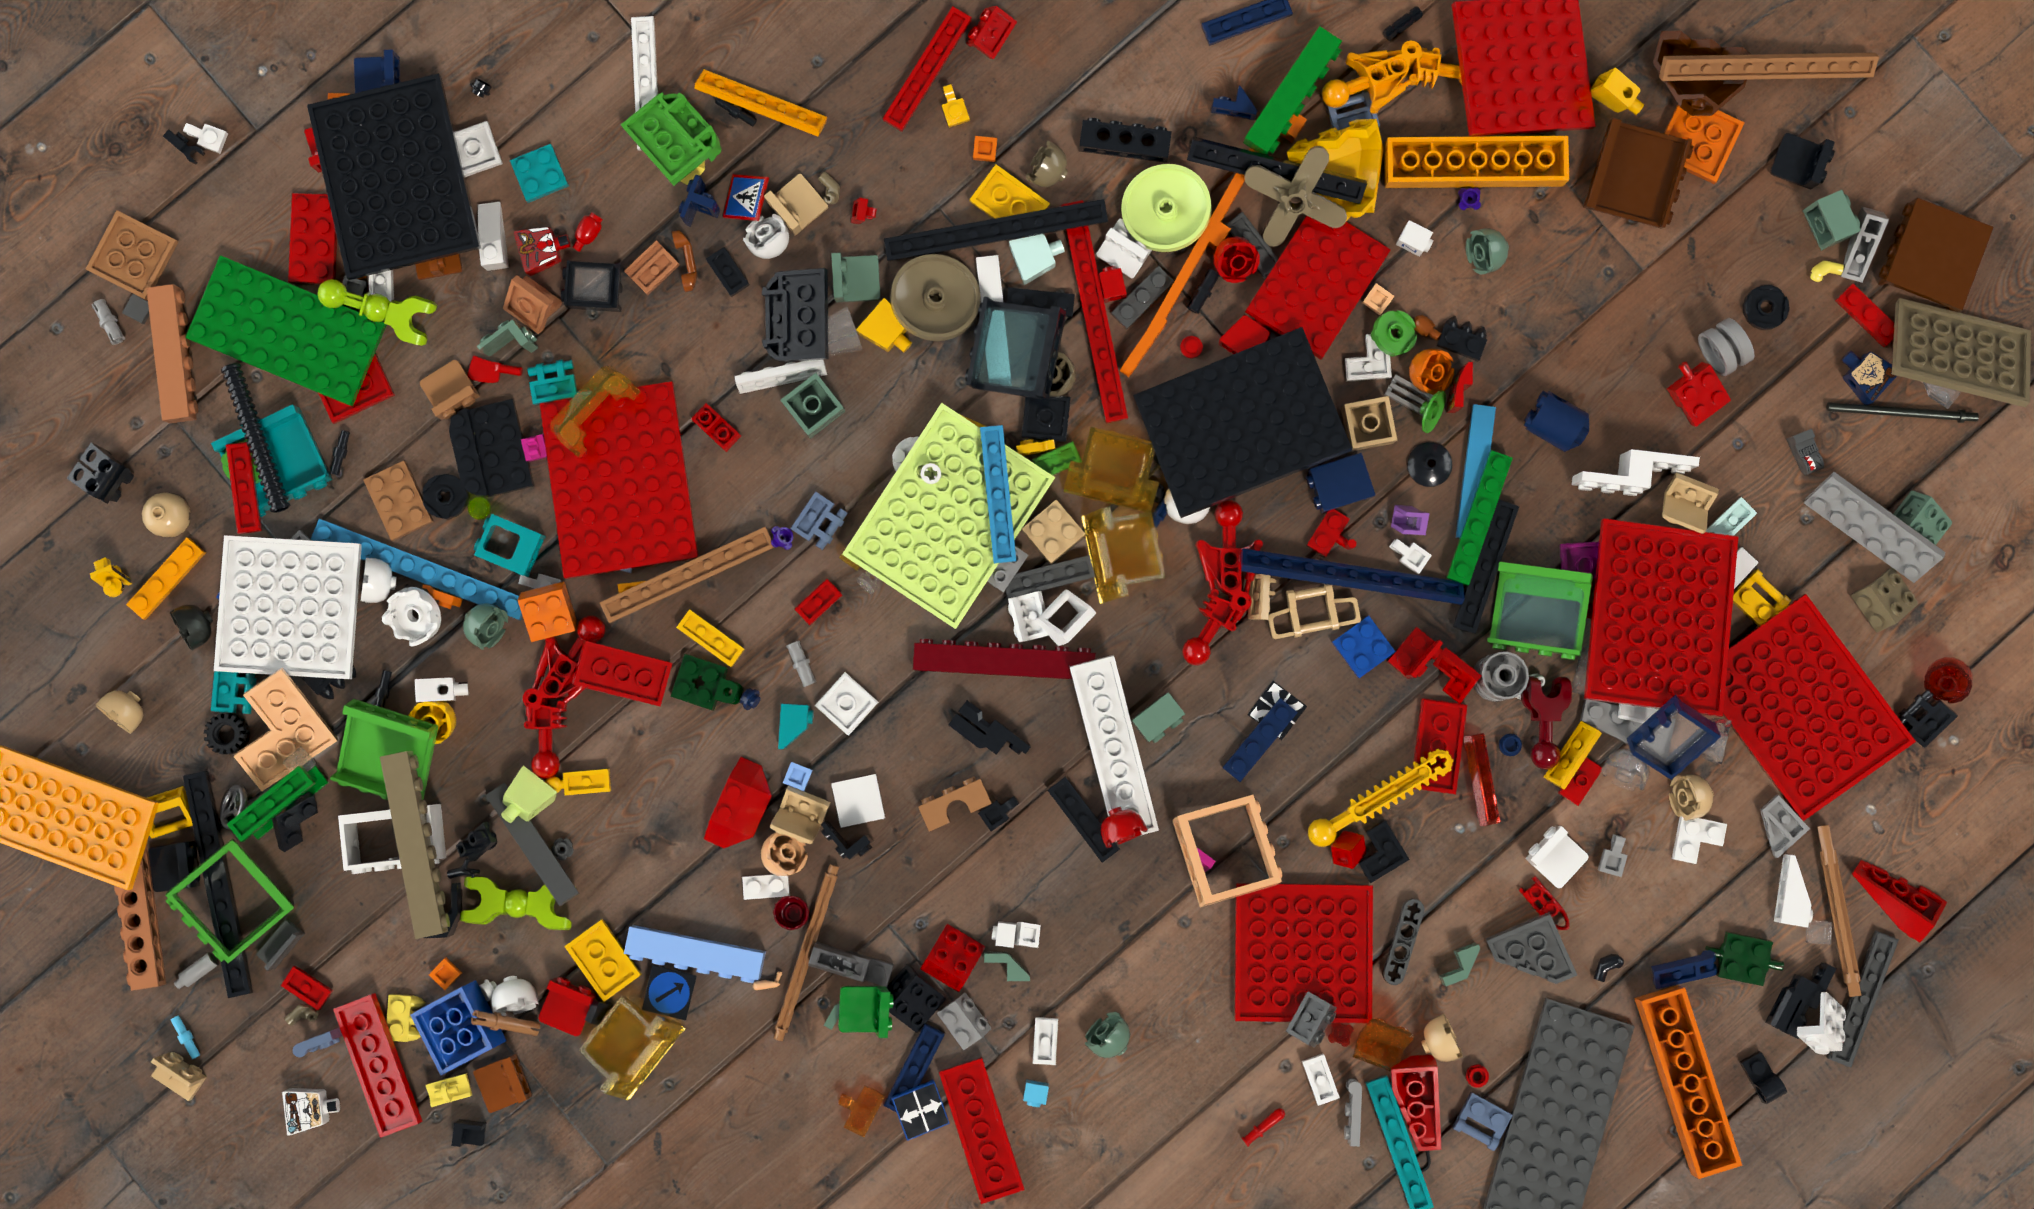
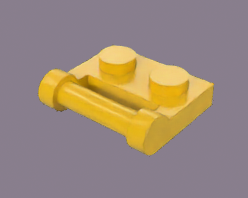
(1753, 604)

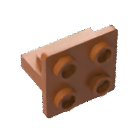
(439, 267)

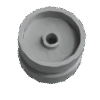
(1726, 347)

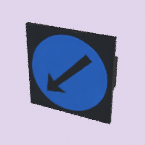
(669, 992)

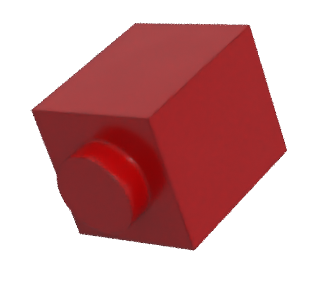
(1112, 284)

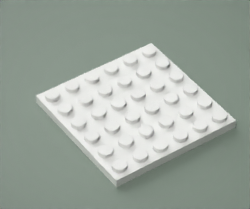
(287, 607)

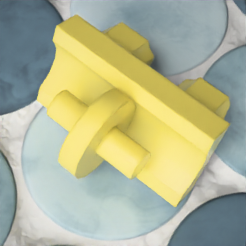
(449, 1090)

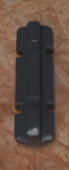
(1402, 23)

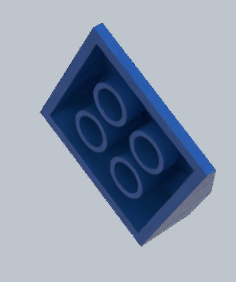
(449, 1031)

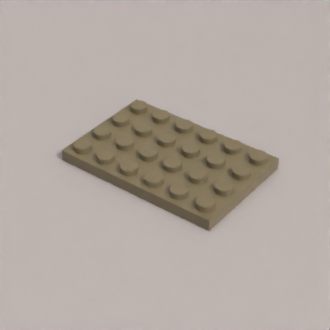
(1962, 352)

